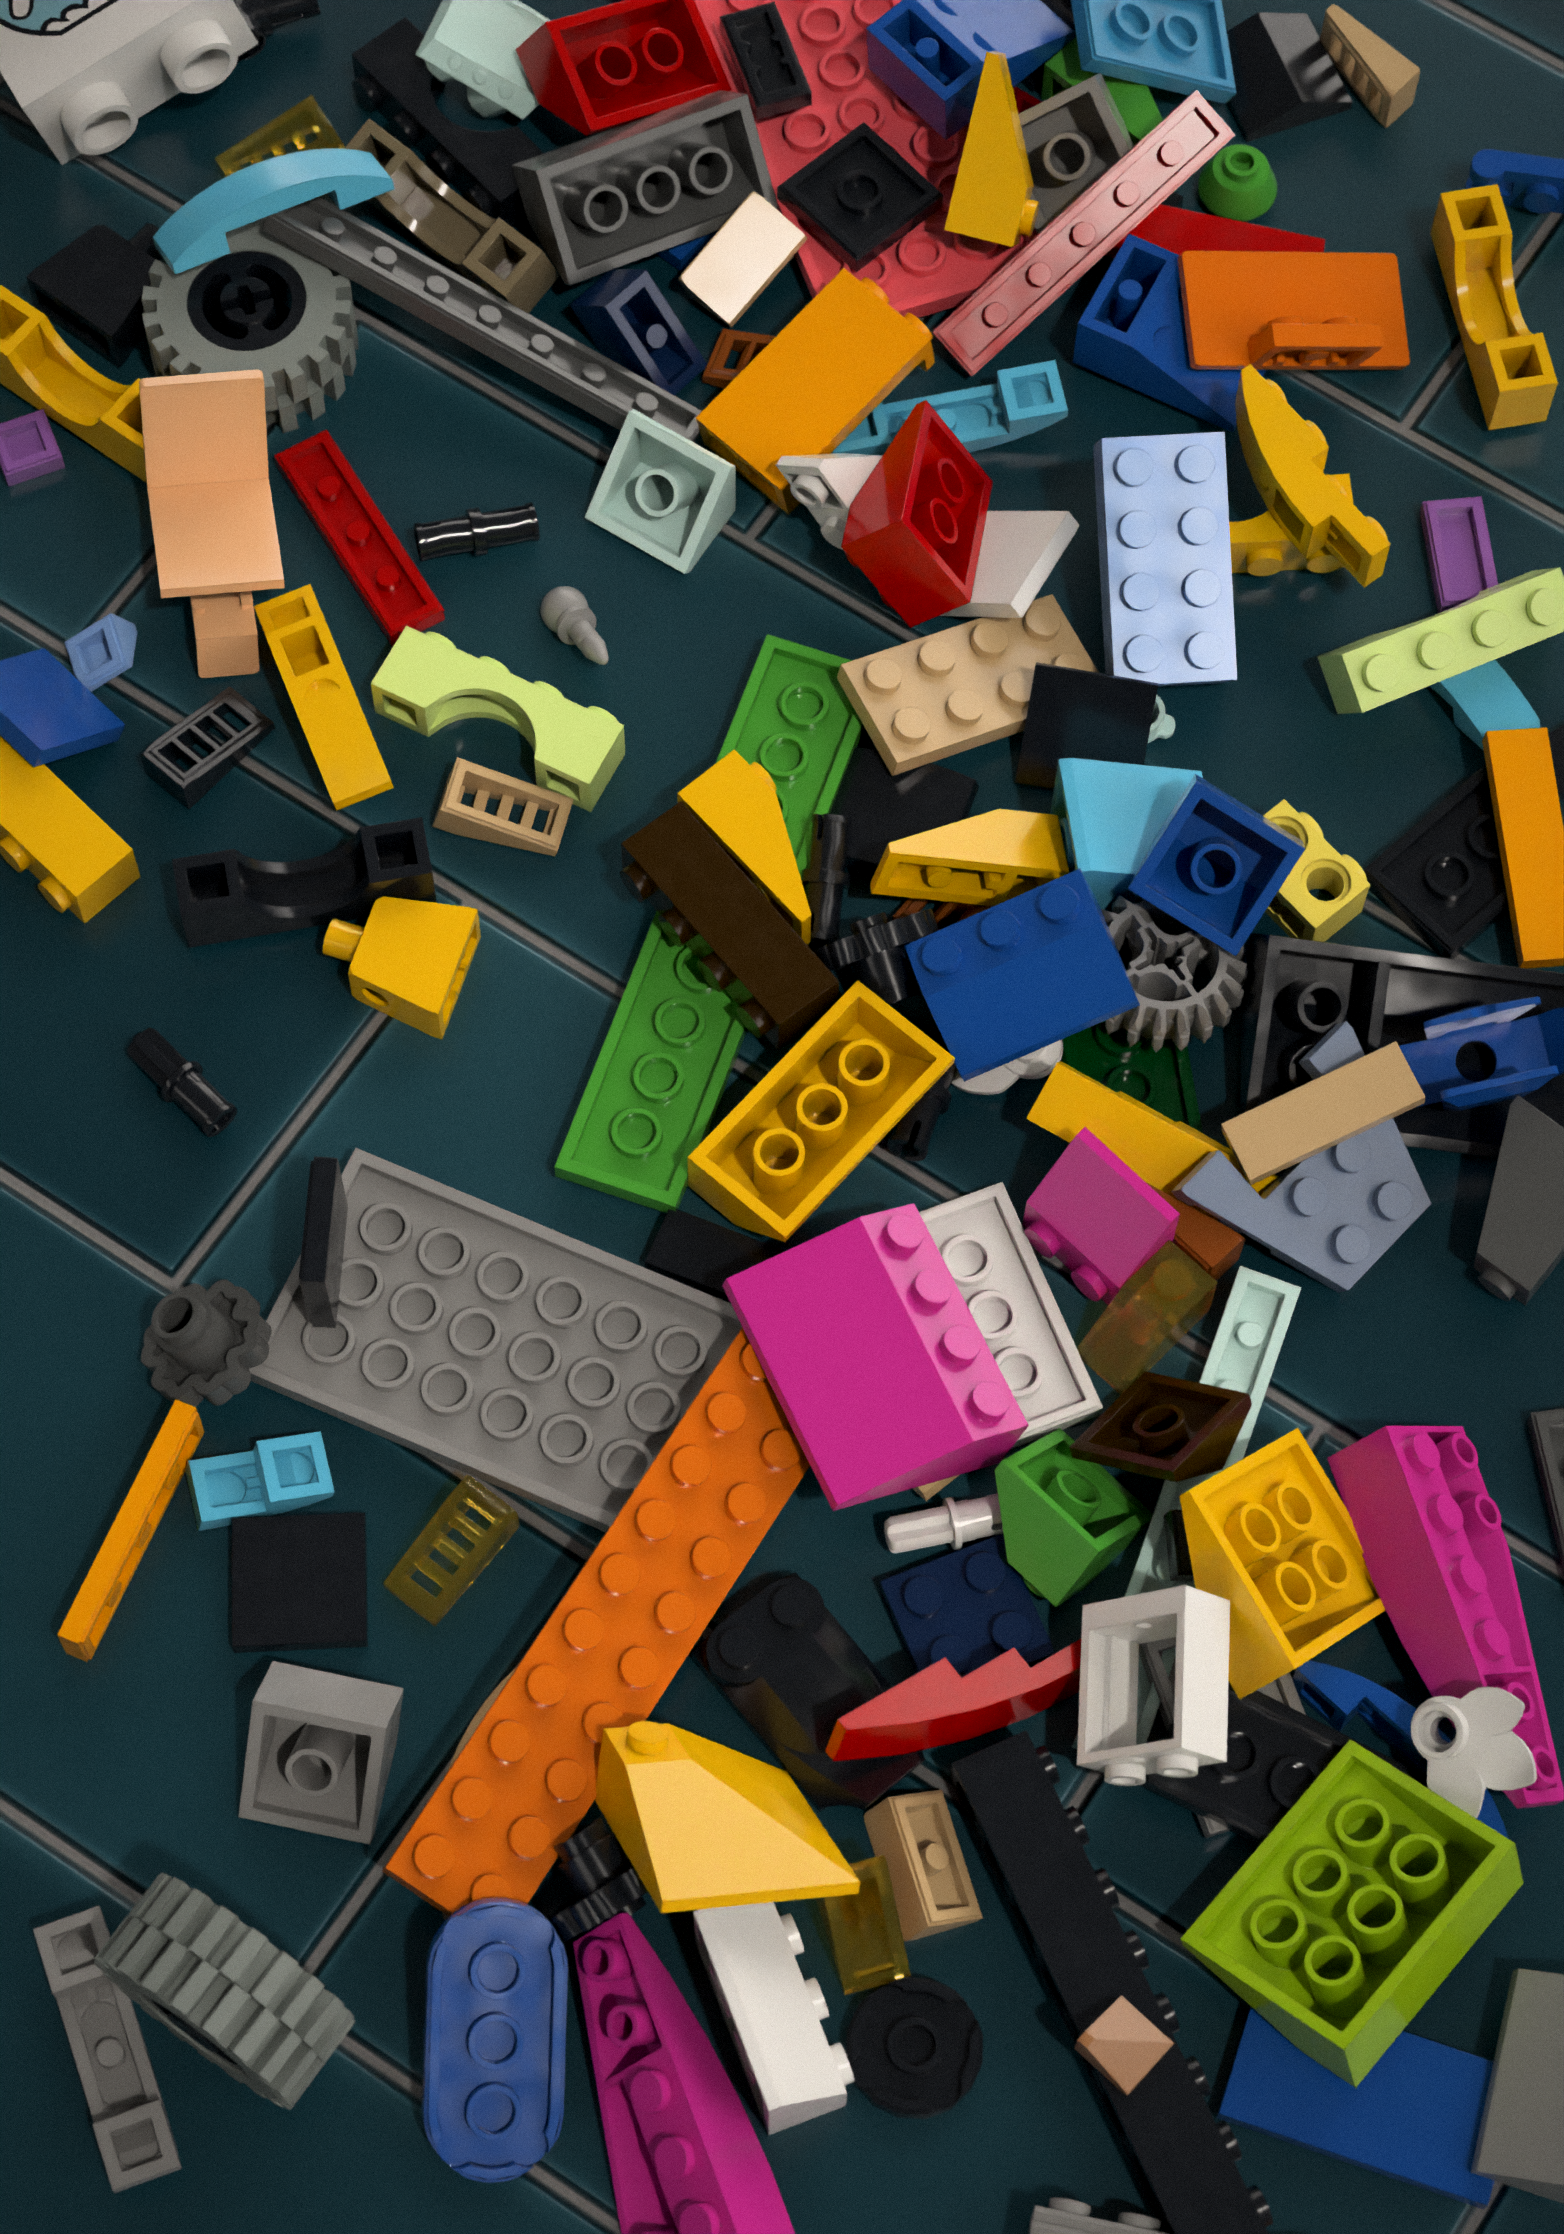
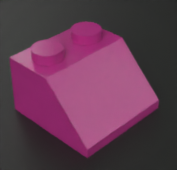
(1097, 1217)

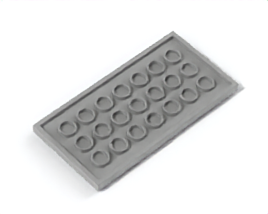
(497, 1344)

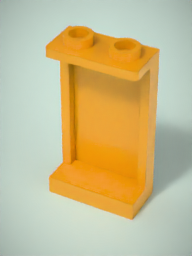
(814, 382)

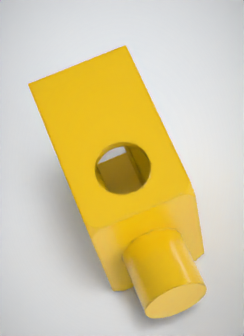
(408, 958)

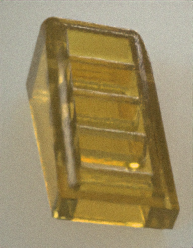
(287, 127)
(452, 1515)

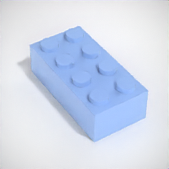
(1165, 558)

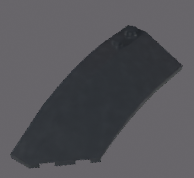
(1308, 986)

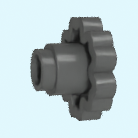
(205, 1343)

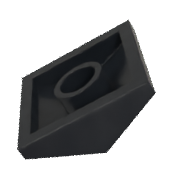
(1281, 75)

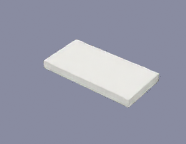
(1014, 1309)

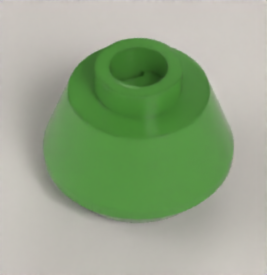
(1238, 183)

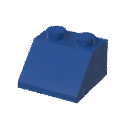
(1216, 865)

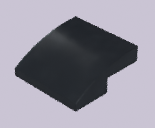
(896, 805)

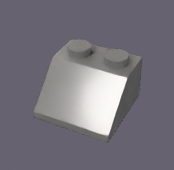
(1071, 144)
(319, 1752)

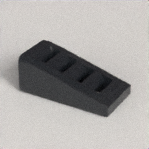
(191, 785)

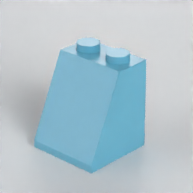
(1112, 818)

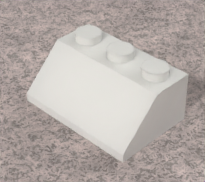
(772, 2013)

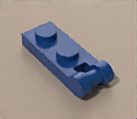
(1522, 179)

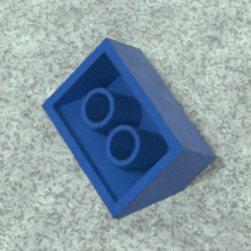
(1022, 975)

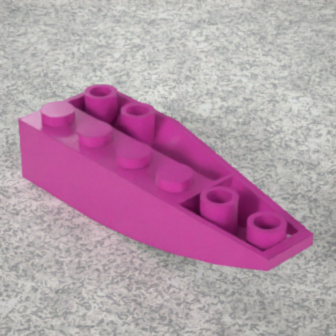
(1447, 1575)
(668, 2110)

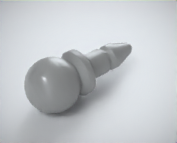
(568, 615)

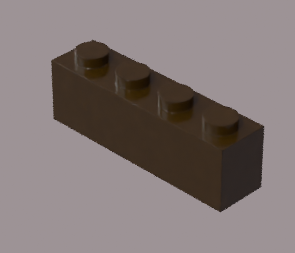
(728, 926)

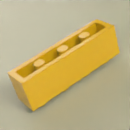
(59, 839)

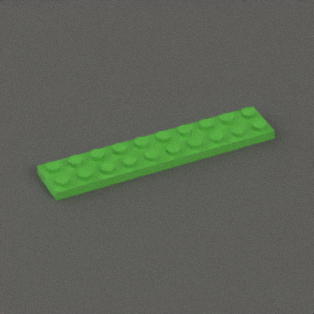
(672, 1030)

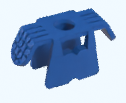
(1525, 1053)

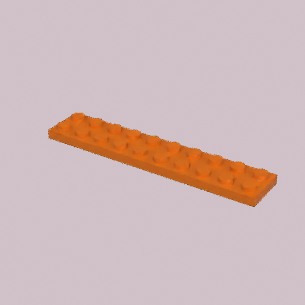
(608, 1644)

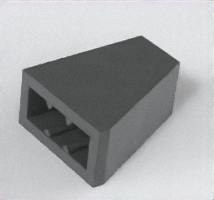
(1525, 1207)

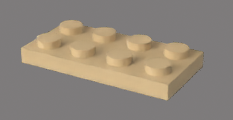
(958, 684)

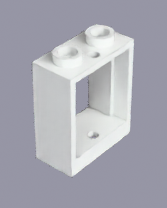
(1110, 1683)

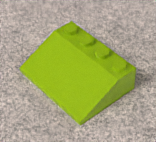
(1355, 1910)

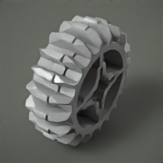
(1166, 997)

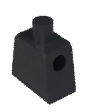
(97, 289)

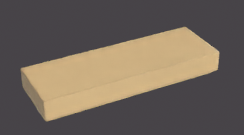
(1323, 1113)

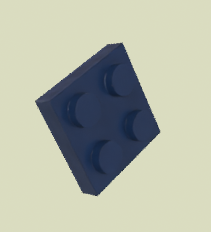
(966, 1610)

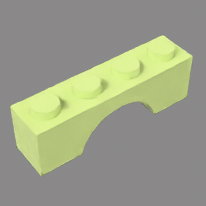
(1446, 643)
(434, 684)

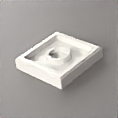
(1016, 560)

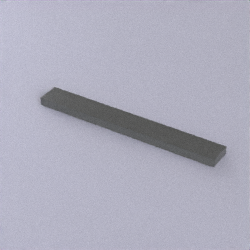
(477, 317)

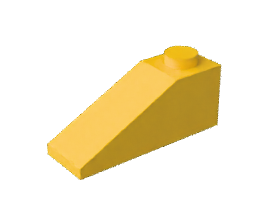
(994, 172)
(745, 818)
(975, 859)

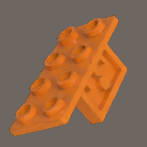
(1293, 310)

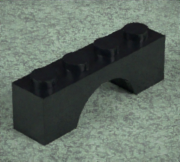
(406, 95)
(240, 897)

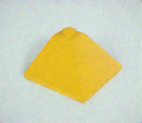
(1284, 1557)
(712, 1823)

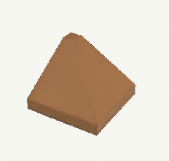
(1123, 2045)

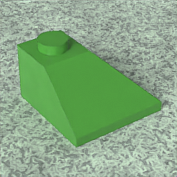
(1063, 1517)

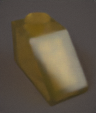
(1148, 1317)

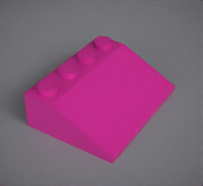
(876, 1358)

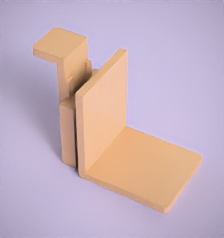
(212, 507)

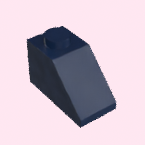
(639, 329)

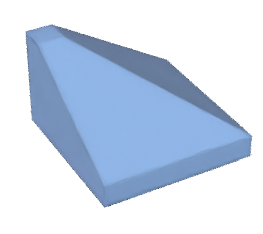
(102, 650)

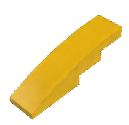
(1142, 1138)

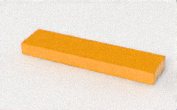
(1529, 841)
(131, 1531)

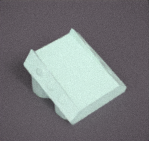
(478, 47)

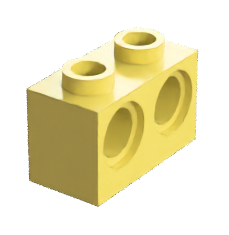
(1317, 868)

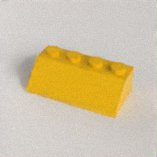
(816, 1115)

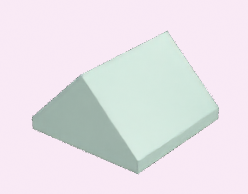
(663, 493)

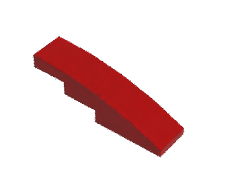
(946, 1709)

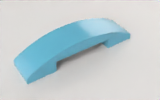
(199, 227)
(980, 416)

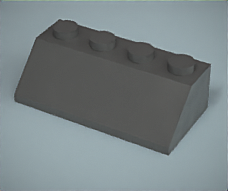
(644, 184)

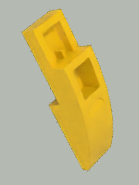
(1288, 469)
(323, 697)

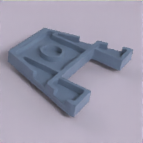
(1330, 1210)

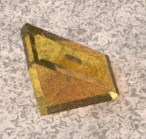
(866, 1930)

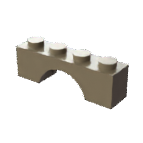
(453, 229)

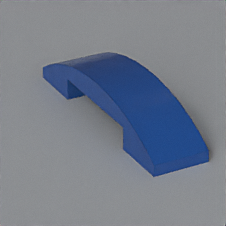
(1342, 1694)

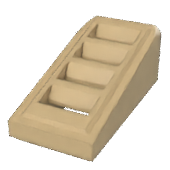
(1370, 66)
(479, 825)

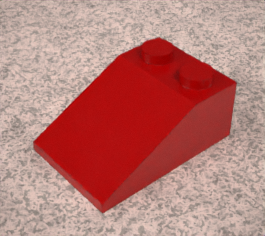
(920, 520)

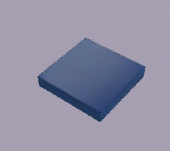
(49, 711)

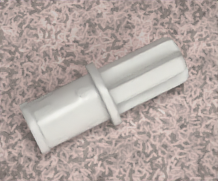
(950, 1524)

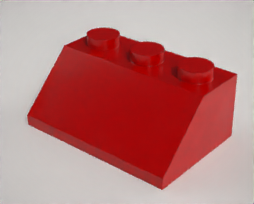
(621, 62)

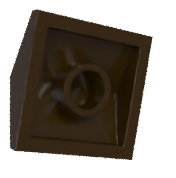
(1166, 1428)

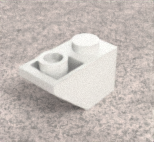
(828, 486)

